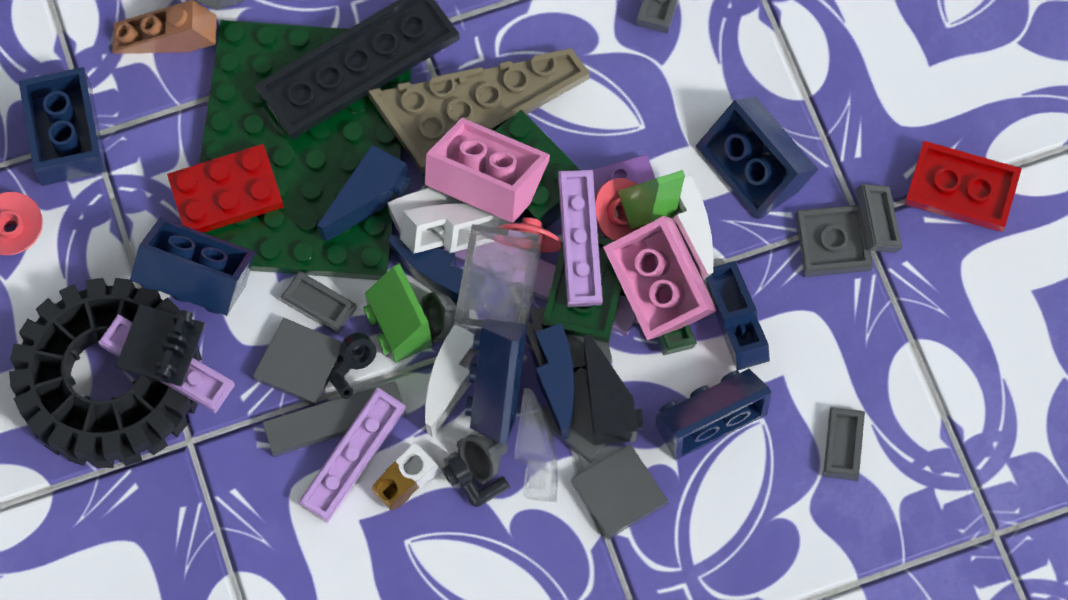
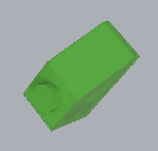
(652, 199)

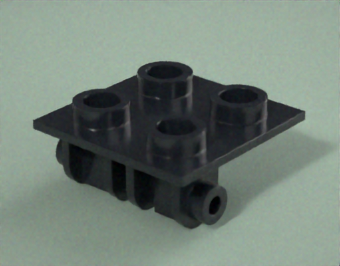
(161, 344)

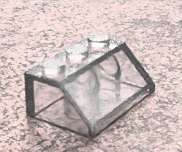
(498, 277)

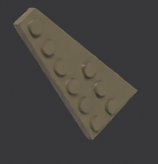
(488, 97)

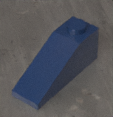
(367, 191)

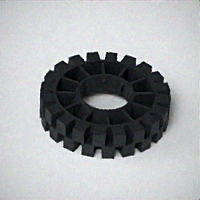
(76, 423)

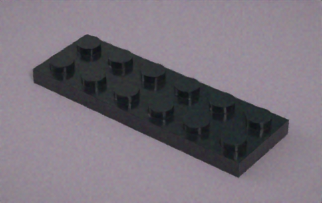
(355, 63)

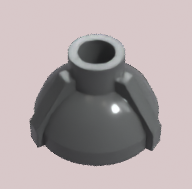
(440, 314)
(481, 456)

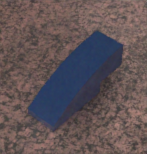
(431, 268)
(737, 316)
(557, 376)

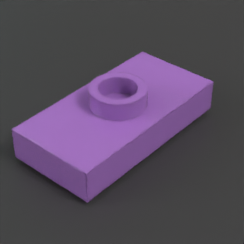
(634, 169)

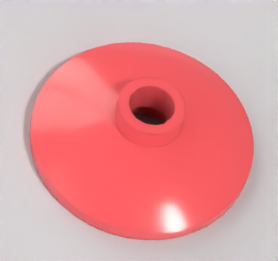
(606, 202)
(23, 212)
(549, 241)

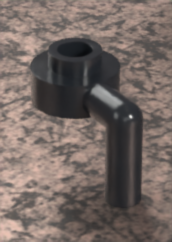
(350, 360)
(458, 473)

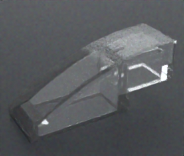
(537, 450)

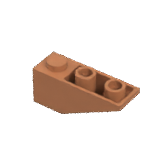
(166, 30)

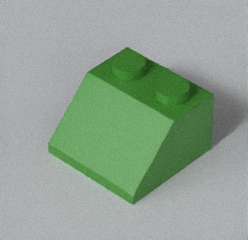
(397, 315)

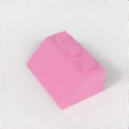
(485, 169)
(660, 278)

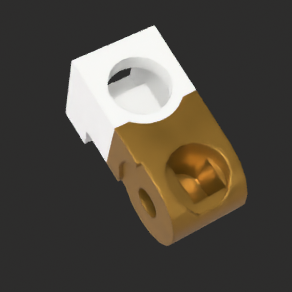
(405, 477)

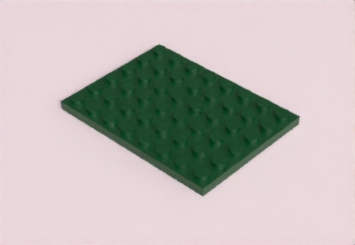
(308, 168)

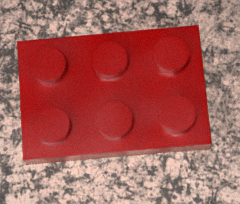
(963, 186)
(225, 190)

